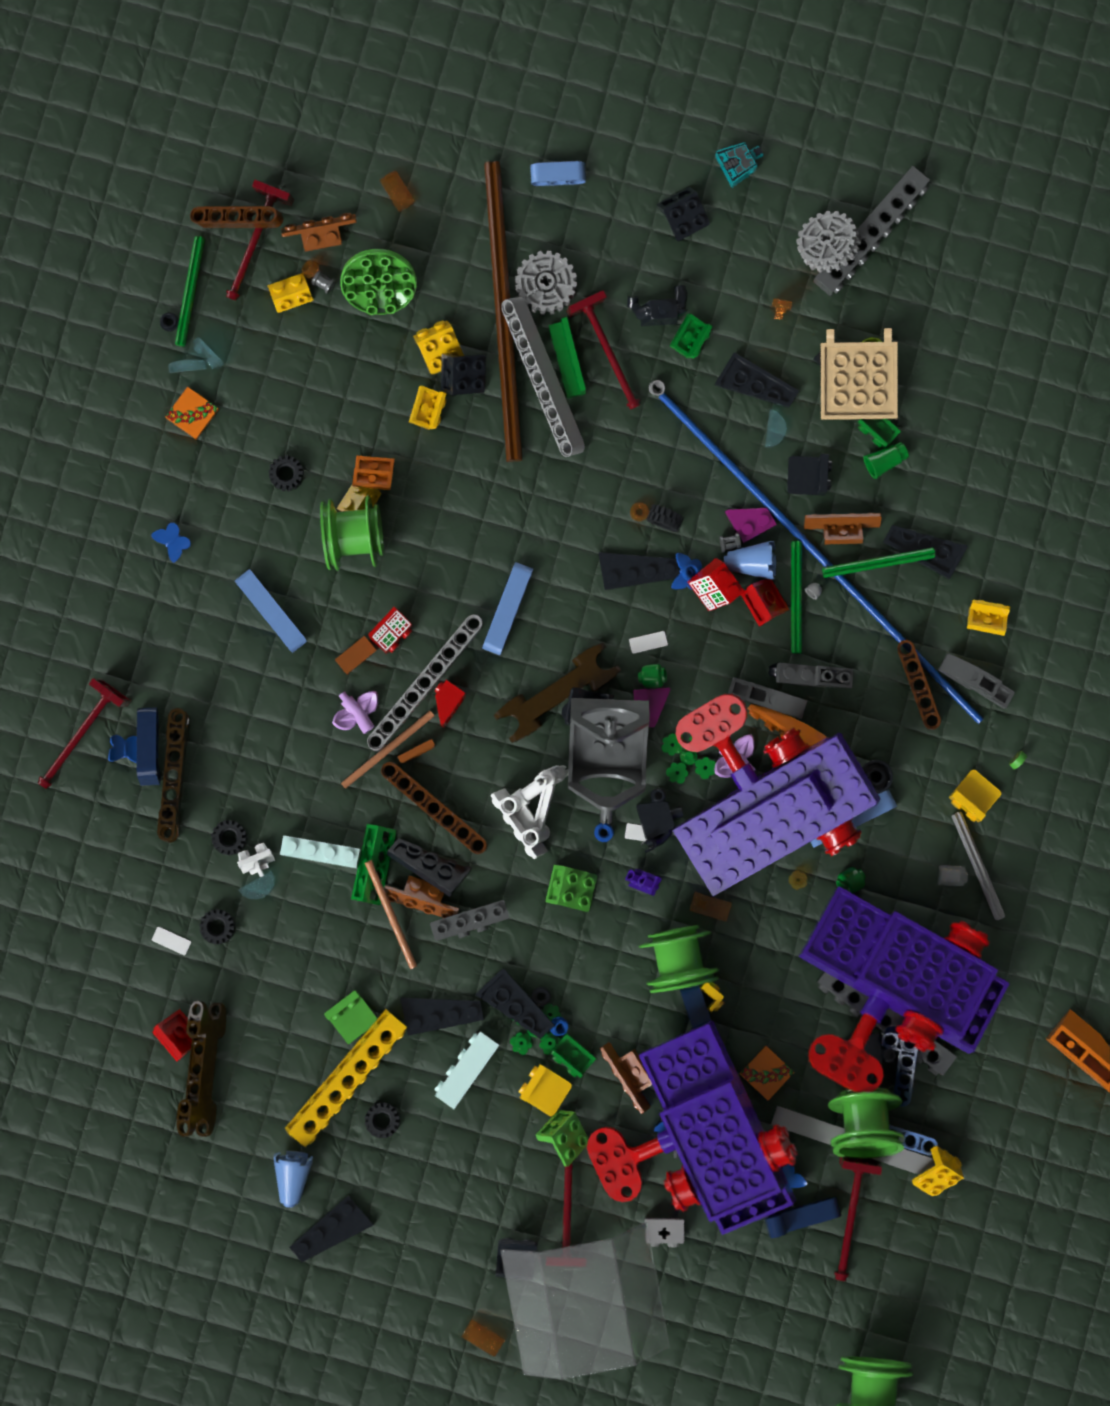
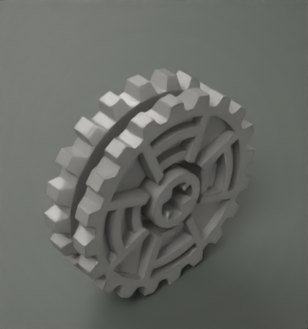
(828, 241)
(555, 271)

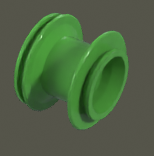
(351, 532)
(679, 959)
(866, 1124)
(874, 1380)

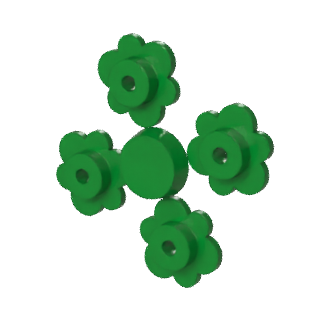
(687, 758)
(525, 1038)

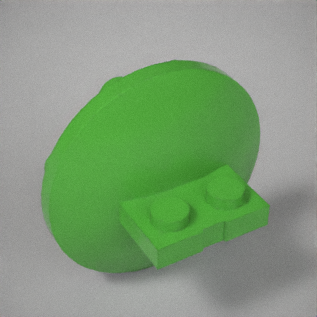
(378, 281)

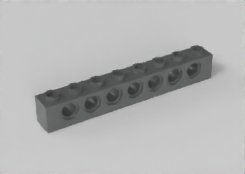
(912, 179)
(944, 1057)

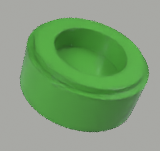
(1018, 760)

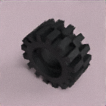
(283, 462)
(665, 518)
(217, 837)
(205, 926)
(382, 1108)

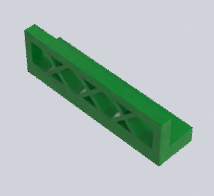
(567, 359)
(370, 850)

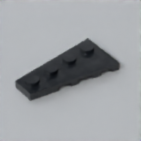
(755, 382)
(946, 552)
(634, 570)
(435, 870)
(510, 999)
(435, 1014)
(332, 1229)

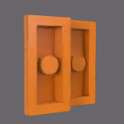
(373, 472)

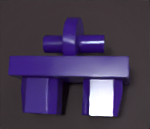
(643, 881)

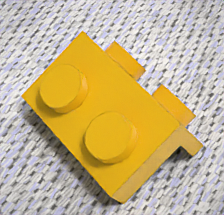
(290, 293)
(427, 408)
(355, 498)
(988, 617)
(712, 991)

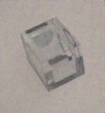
(952, 875)

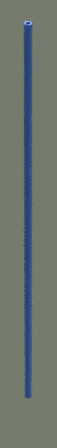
(817, 554)

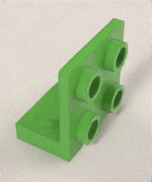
(571, 888)
(351, 1017)
(565, 1134)

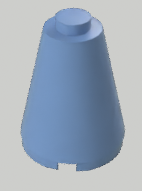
(753, 560)
(291, 1175)

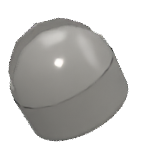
(659, 384)
(814, 590)

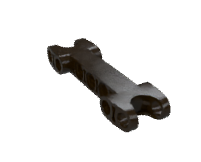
(529, 711)
(173, 729)
(198, 1104)

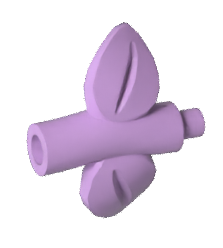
(356, 711)
(745, 747)

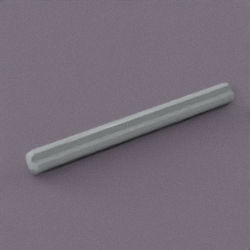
(978, 866)

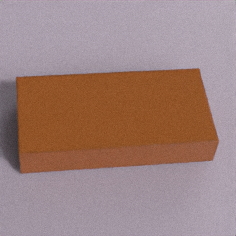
(355, 655)
(417, 751)

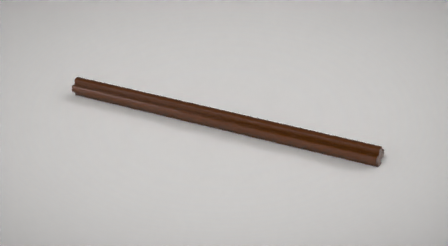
(502, 293)

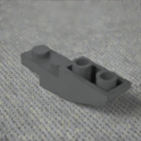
(814, 675)
(977, 680)
(768, 698)

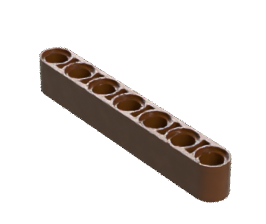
(427, 801)

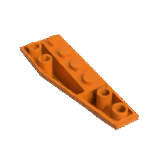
(782, 723)
(1083, 1047)

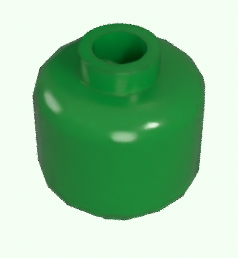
(652, 676)
(851, 880)

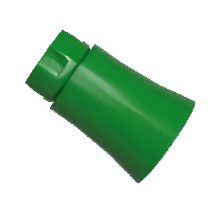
(885, 459)

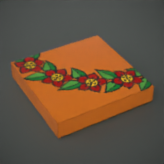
(192, 413)
(766, 1073)

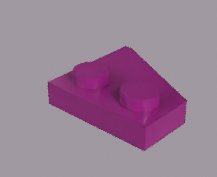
(750, 522)
(656, 700)

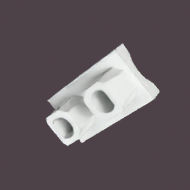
(257, 862)

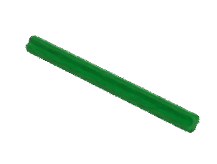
(189, 293)
(878, 562)
(796, 597)

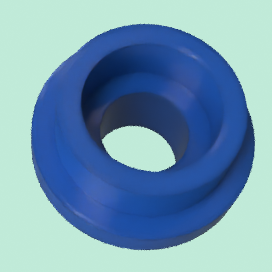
(599, 837)
(562, 1029)

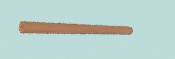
(387, 749)
(390, 914)

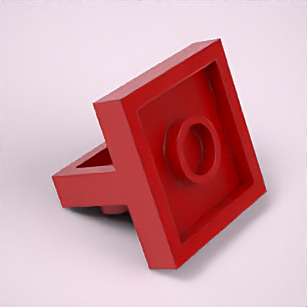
(764, 601)
(173, 1035)

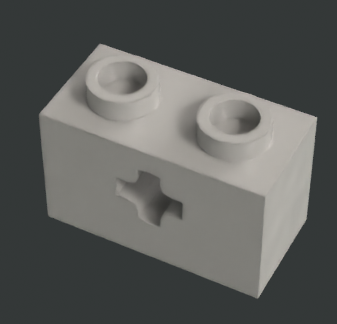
(673, 1225)

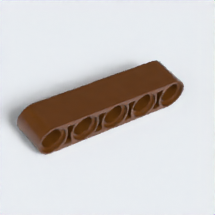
(245, 217)
(919, 694)

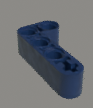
(147, 746)
(695, 1005)
(904, 1067)
(802, 1216)

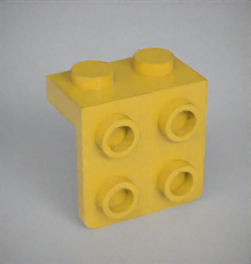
(435, 342)
(975, 796)
(545, 1090)
(944, 1174)

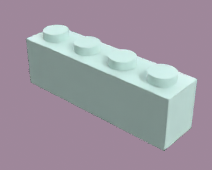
(320, 852)
(466, 1070)

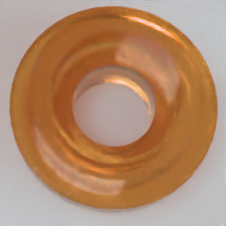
(310, 268)
(643, 507)

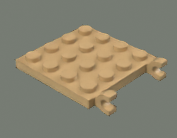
(859, 379)

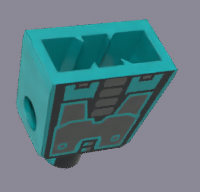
(738, 162)

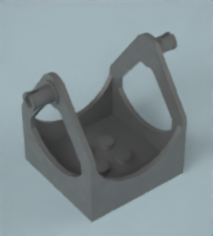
(610, 742)

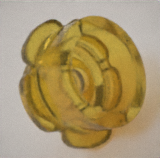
(797, 885)

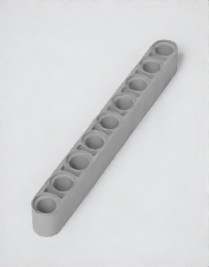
(543, 376)
(429, 674)
(826, 1132)

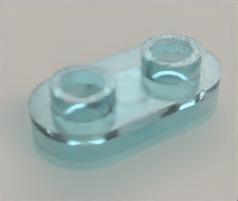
(201, 348)

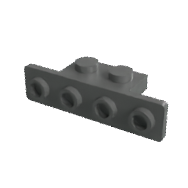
(470, 920)

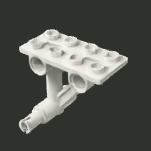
(515, 812)

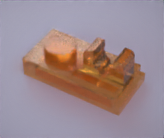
(397, 191)
(780, 307)
(710, 906)
(483, 1338)

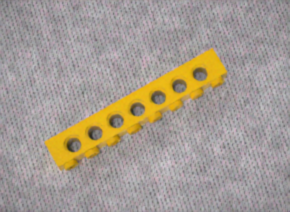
(346, 1067)

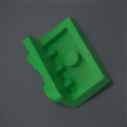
(691, 336)
(880, 429)
(572, 1055)

